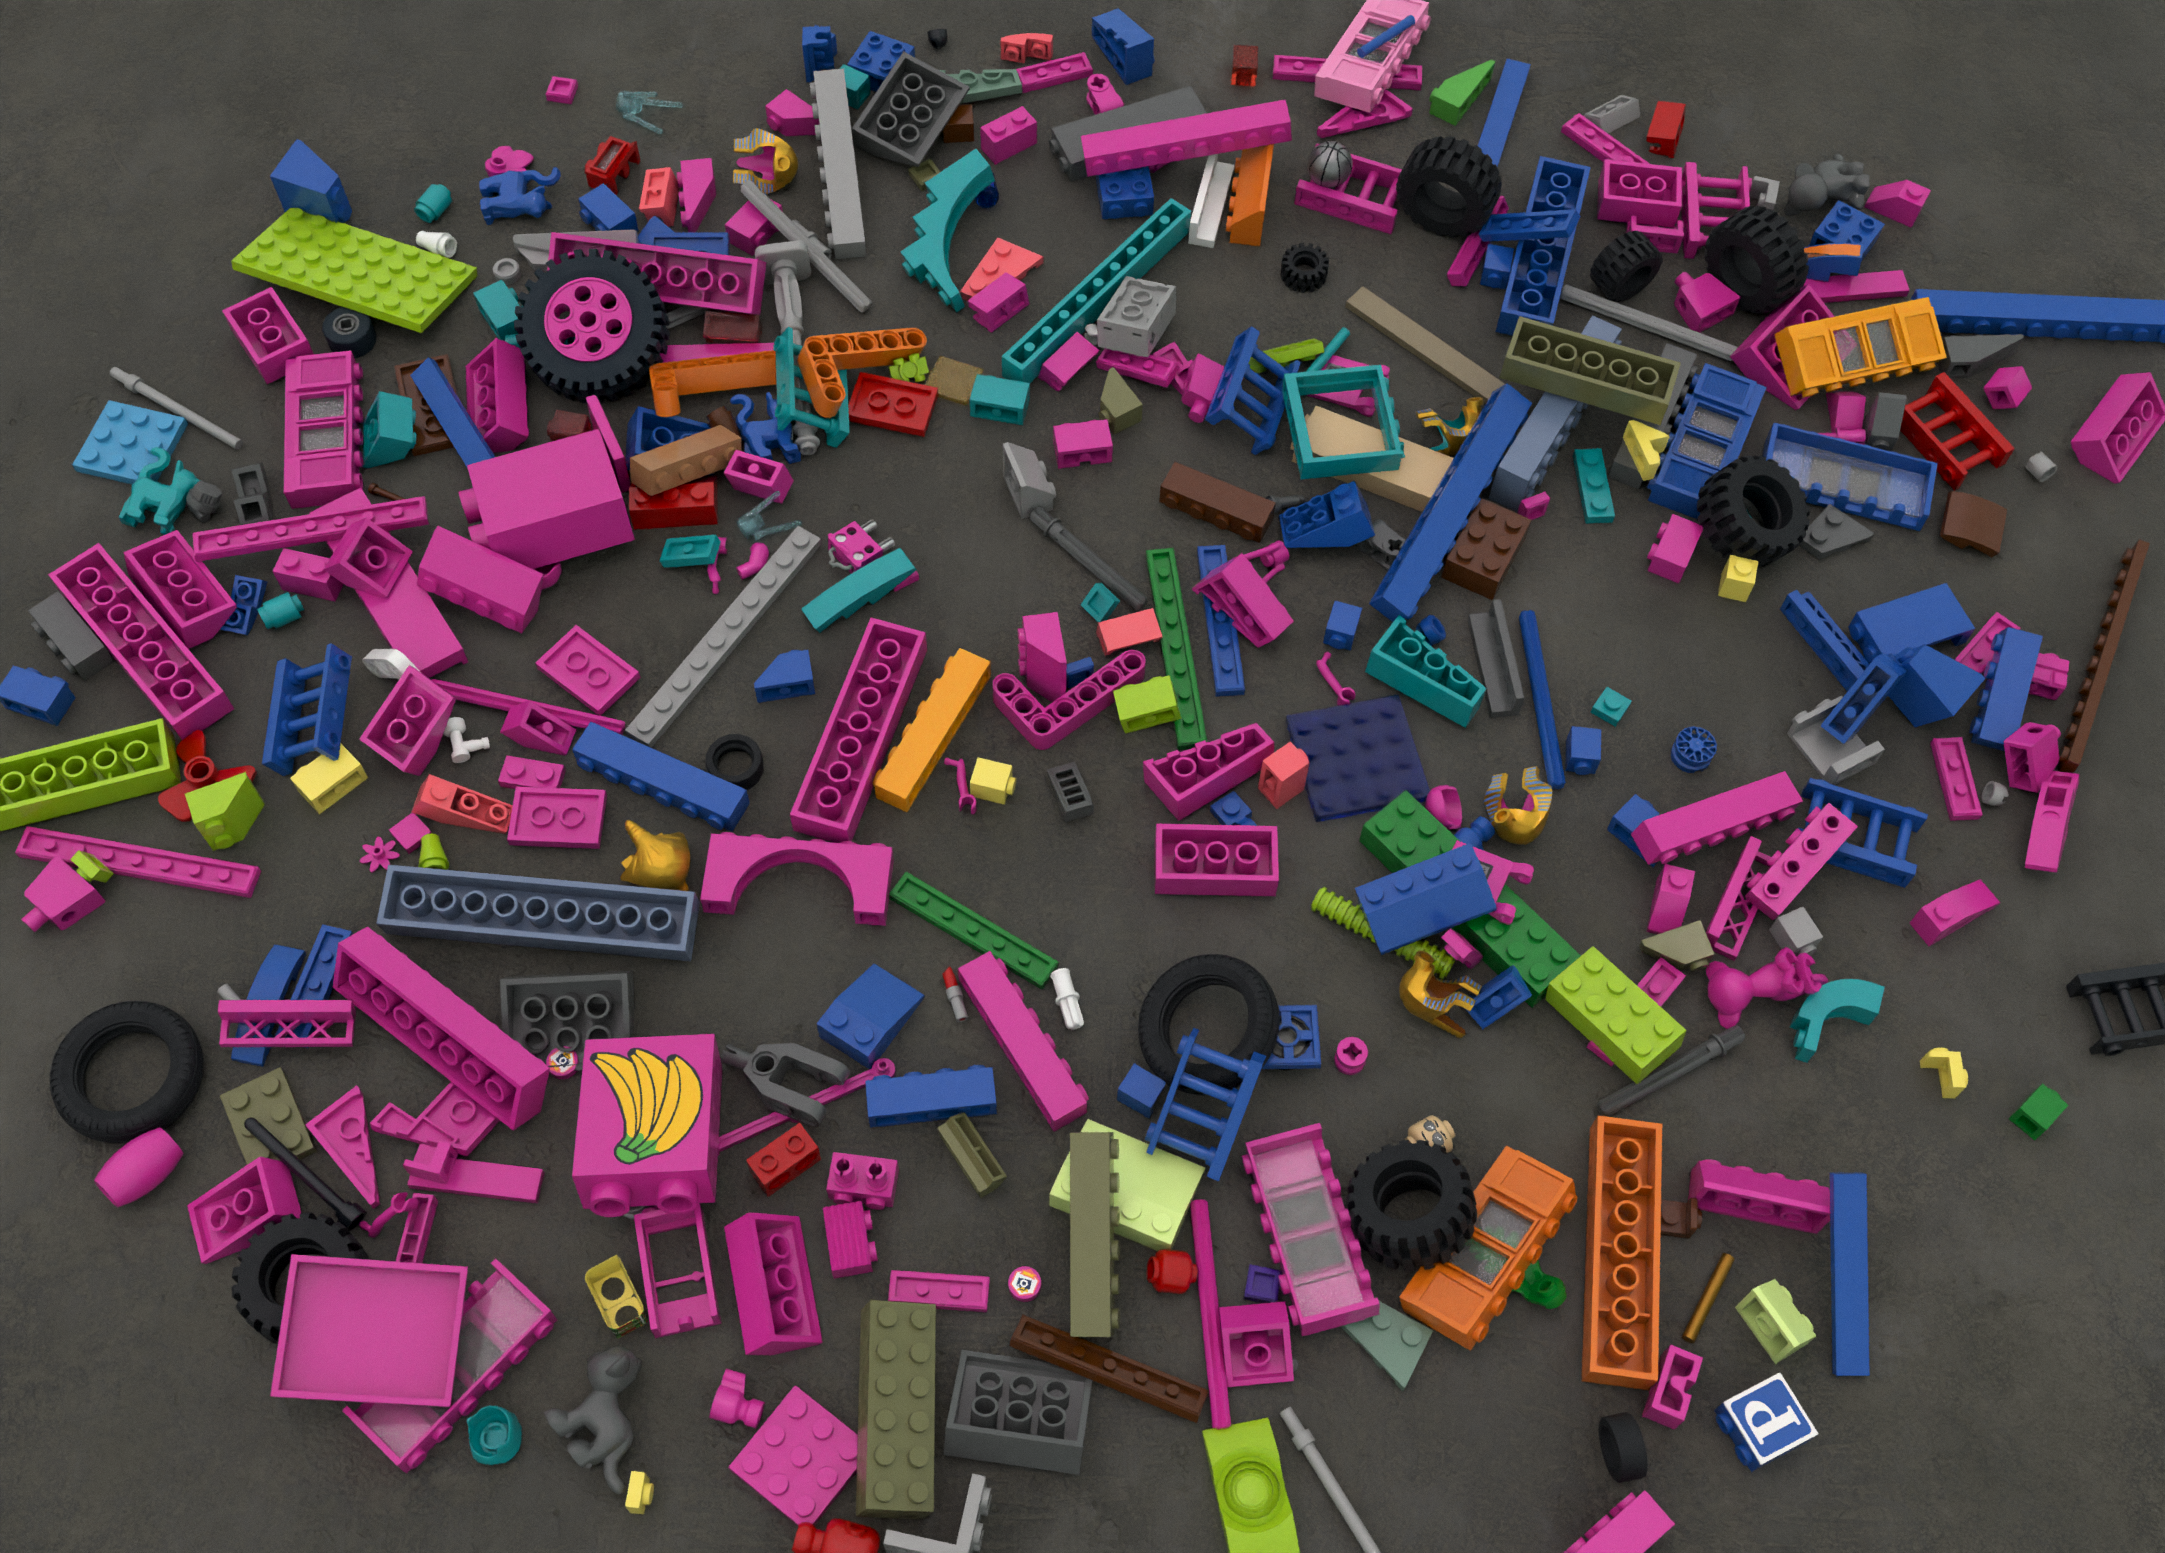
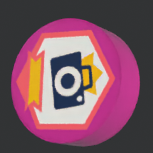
(559, 1057)
(1024, 1284)

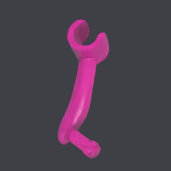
(711, 569)
(965, 797)
(398, 1205)

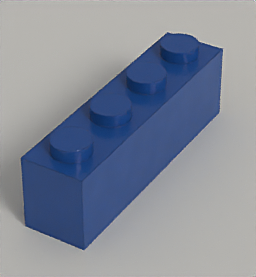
(2006, 687)
(930, 1096)

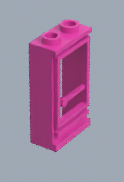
(685, 1313)

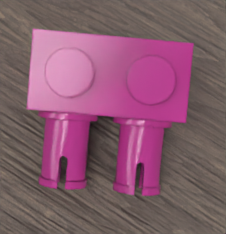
(862, 1179)

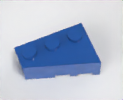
(1124, 45)

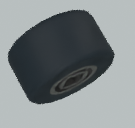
(349, 331)

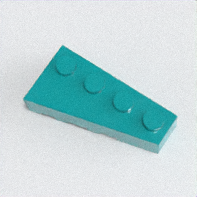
(1424, 674)

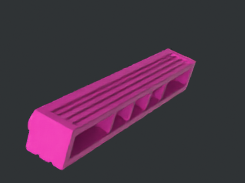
(1472, 252)
(417, 1229)

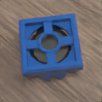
(1295, 1044)

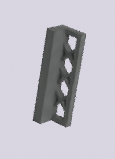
(1496, 661)

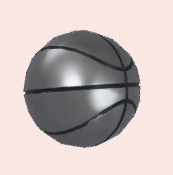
(1329, 164)

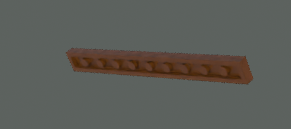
(2100, 663)

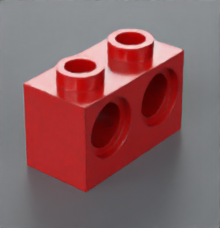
(783, 1159)

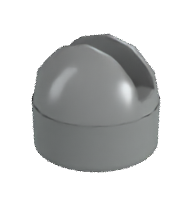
(1994, 793)

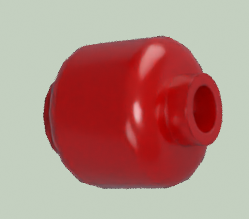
(1171, 1271)

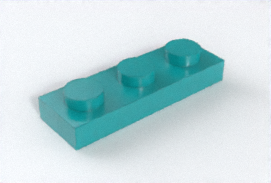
(1593, 486)

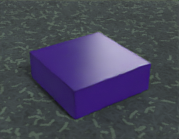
(1262, 1284)

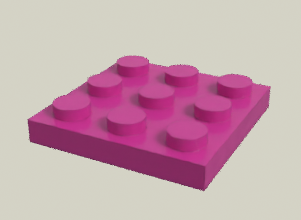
(799, 1458)

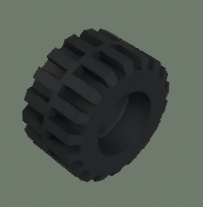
(1626, 266)

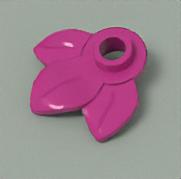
(506, 159)

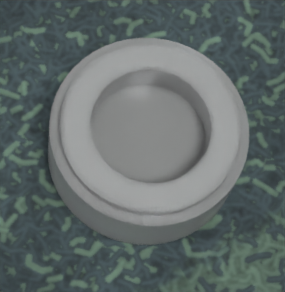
(507, 270)

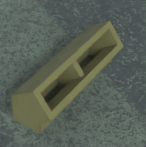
(971, 1154)

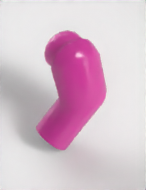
(758, 558)

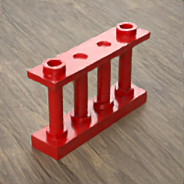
(1968, 418)

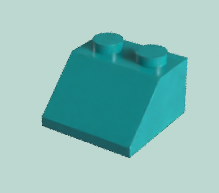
(388, 430)

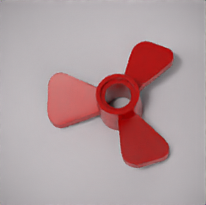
(193, 753)

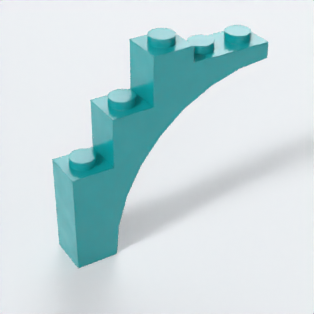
(949, 197)

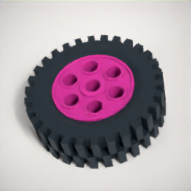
(622, 356)

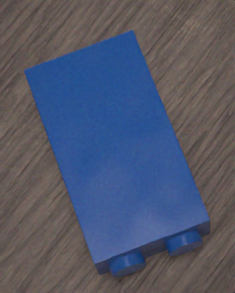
(1911, 622)

